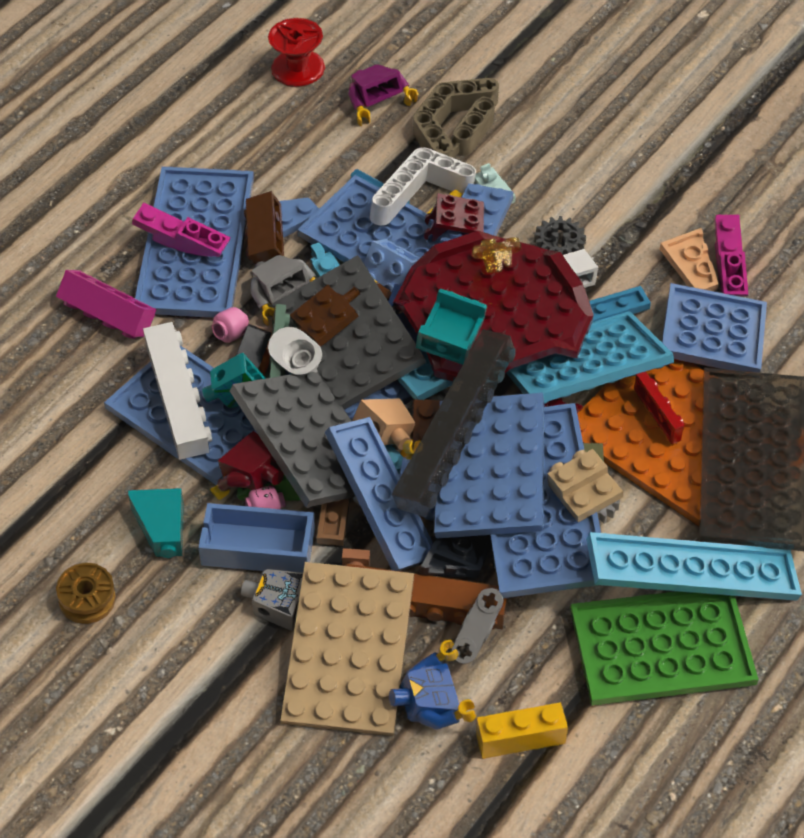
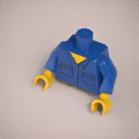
(430, 692)

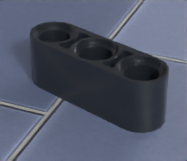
(254, 344)

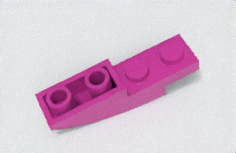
(181, 235)
(730, 255)

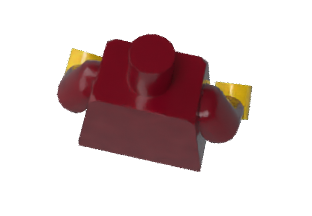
(247, 466)

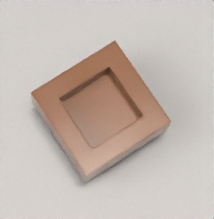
(356, 557)

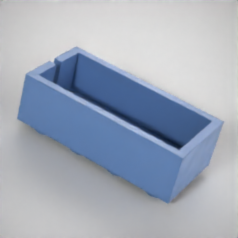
(256, 538)

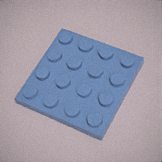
(714, 328)

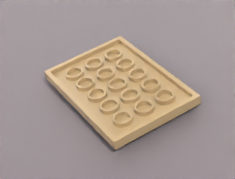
(347, 648)

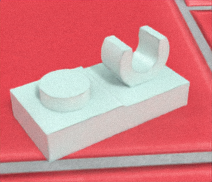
(490, 178)

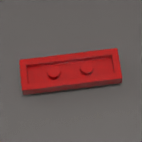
(659, 407)

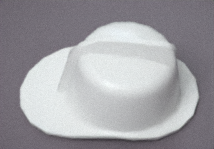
(295, 351)

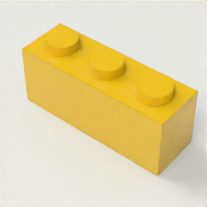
(521, 730)

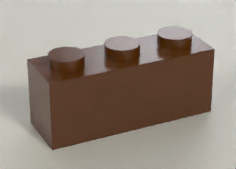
(264, 227)

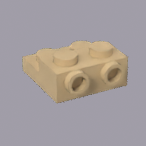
(584, 484)

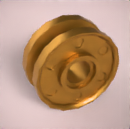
(85, 607)

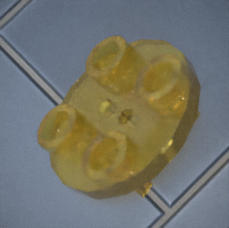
(494, 252)

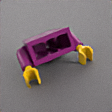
(376, 85)

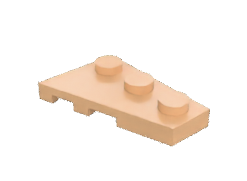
(690, 259)

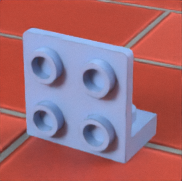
(389, 263)

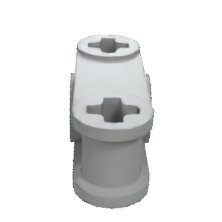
(478, 625)

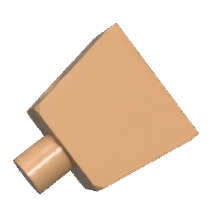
(389, 418)

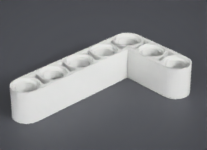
(417, 169)

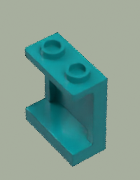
(451, 326)

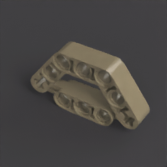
(474, 95)

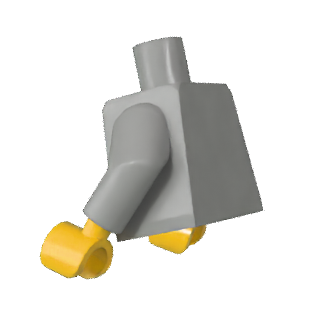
(276, 280)

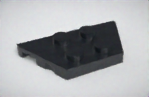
(457, 556)

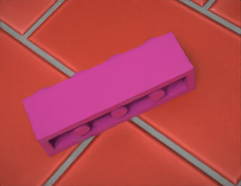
(105, 303)

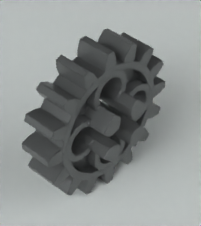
(572, 237)

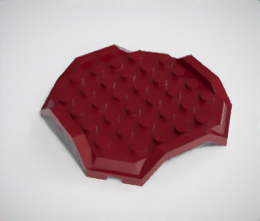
(531, 300)

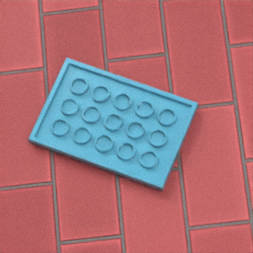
(610, 351)

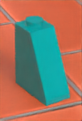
(160, 519)

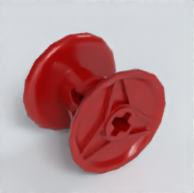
(296, 42)

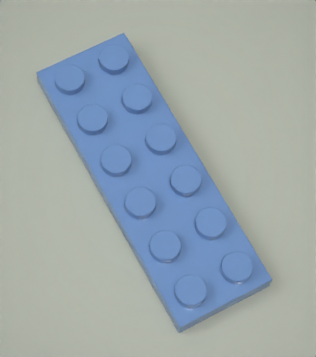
(373, 481)

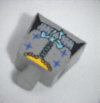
(275, 596)

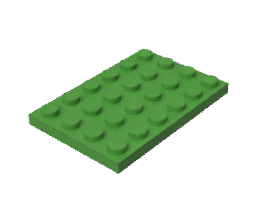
(662, 646)

